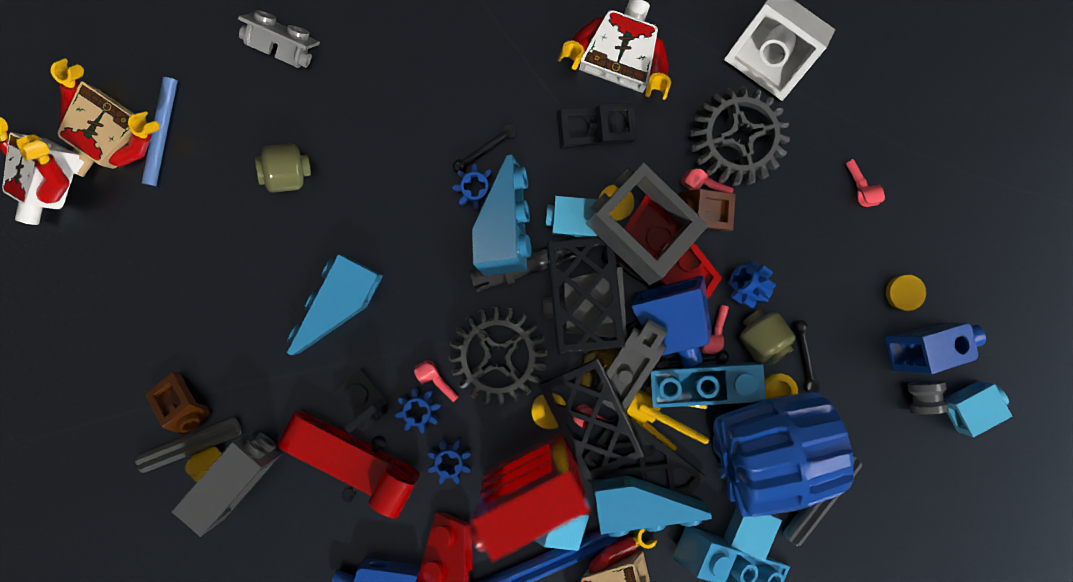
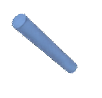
(158, 138)

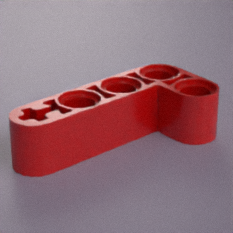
(351, 461)

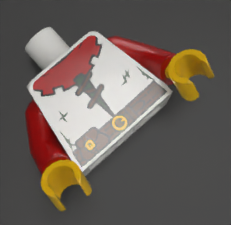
(622, 50)
(35, 173)

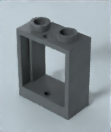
(624, 245)
(227, 482)

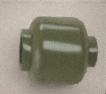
(282, 167)
(767, 337)

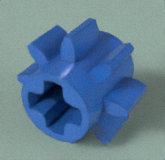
(467, 180)
(751, 284)
(413, 418)
(445, 471)

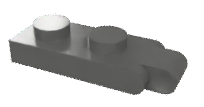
(635, 362)

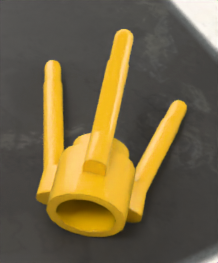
(642, 410)

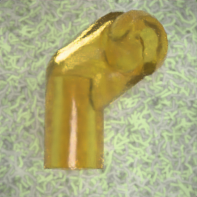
(605, 357)

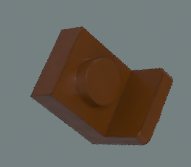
(712, 206)
(175, 405)

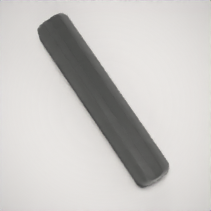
(188, 445)
(809, 517)

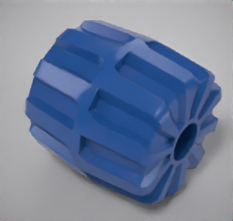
(783, 454)

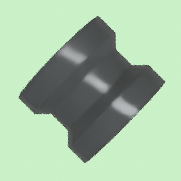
(928, 397)

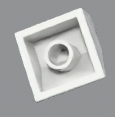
(780, 45)

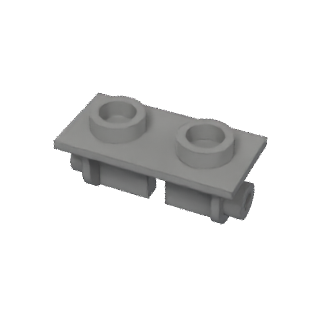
(264, 31)

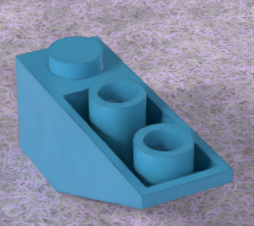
(500, 227)
(342, 295)
(708, 384)
(634, 504)
(714, 560)

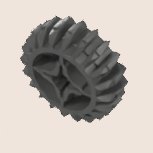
(742, 152)
(474, 375)

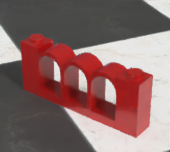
(528, 497)

